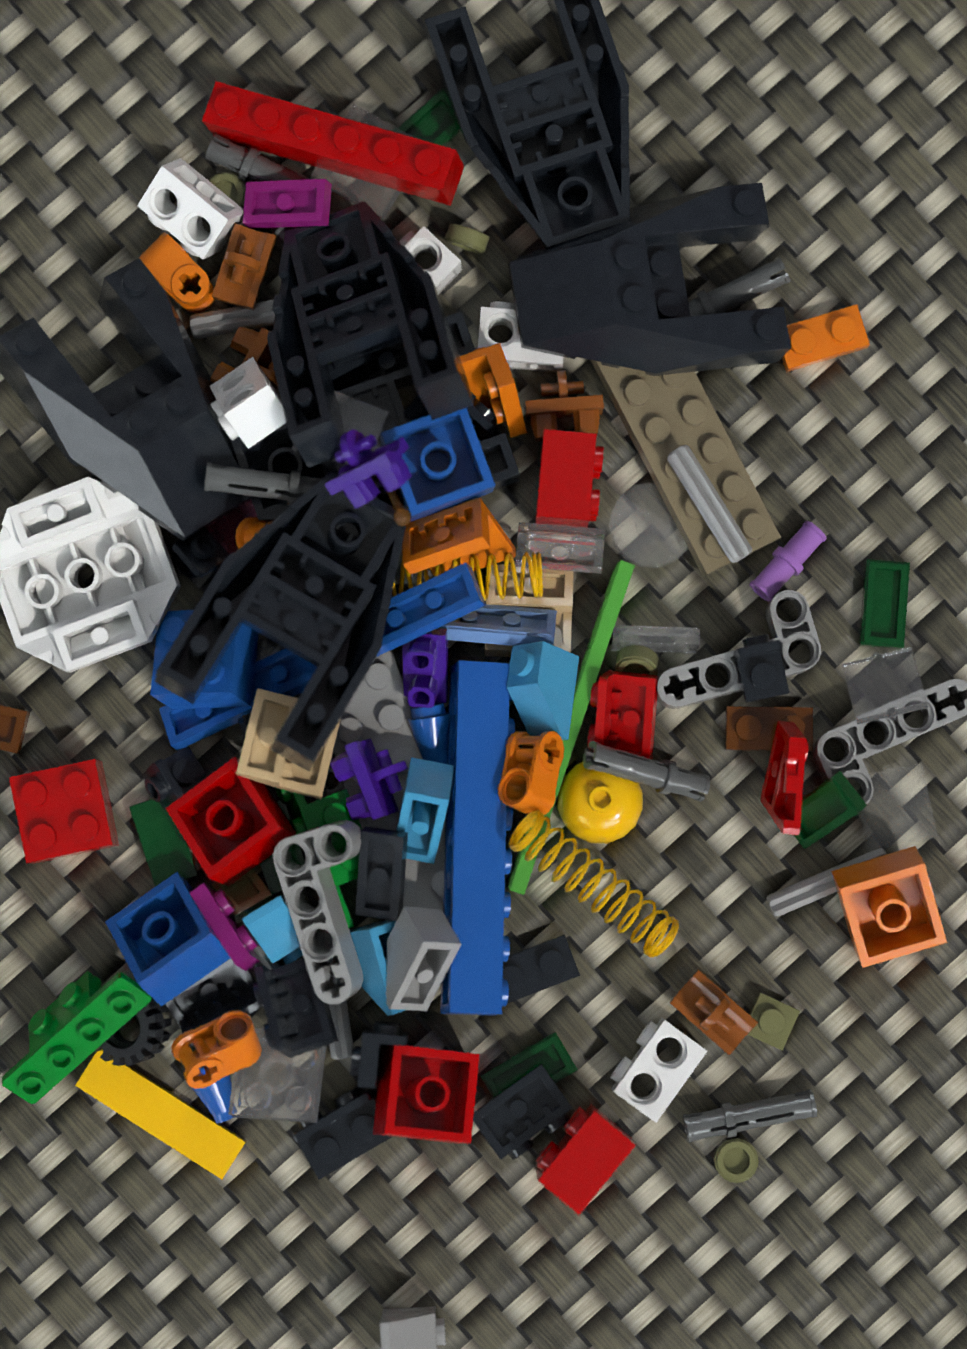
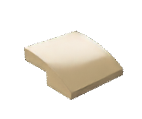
(556, 596)
(266, 766)

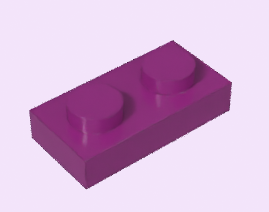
(287, 203)
(236, 940)

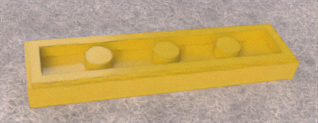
(162, 1114)

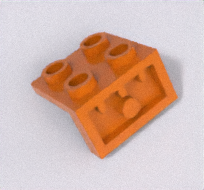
(494, 386)
(454, 535)

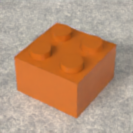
(889, 906)

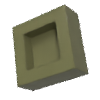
(245, 894)
(773, 1019)

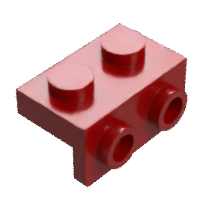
(625, 712)

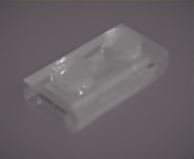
(562, 546)

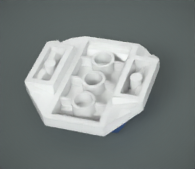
(40, 560)

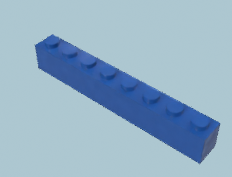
(477, 839)

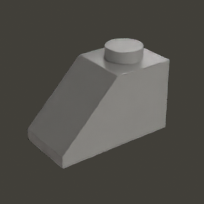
(418, 957)
(412, 1328)

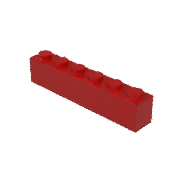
(334, 143)

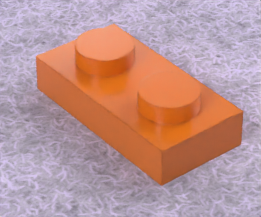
(825, 338)

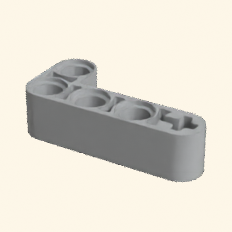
(799, 630)
(895, 733)
(328, 914)

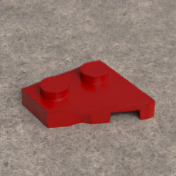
(784, 778)

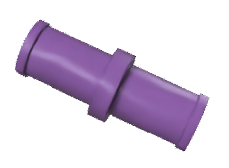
(787, 561)

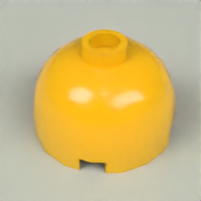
(598, 804)

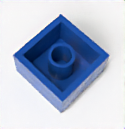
(443, 463)
(232, 679)
(167, 940)

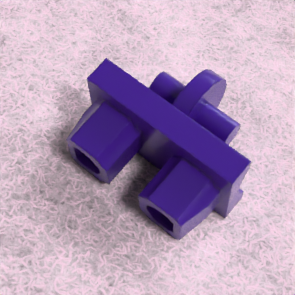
(363, 462)
(426, 669)
(375, 776)

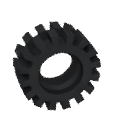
(146, 1044)

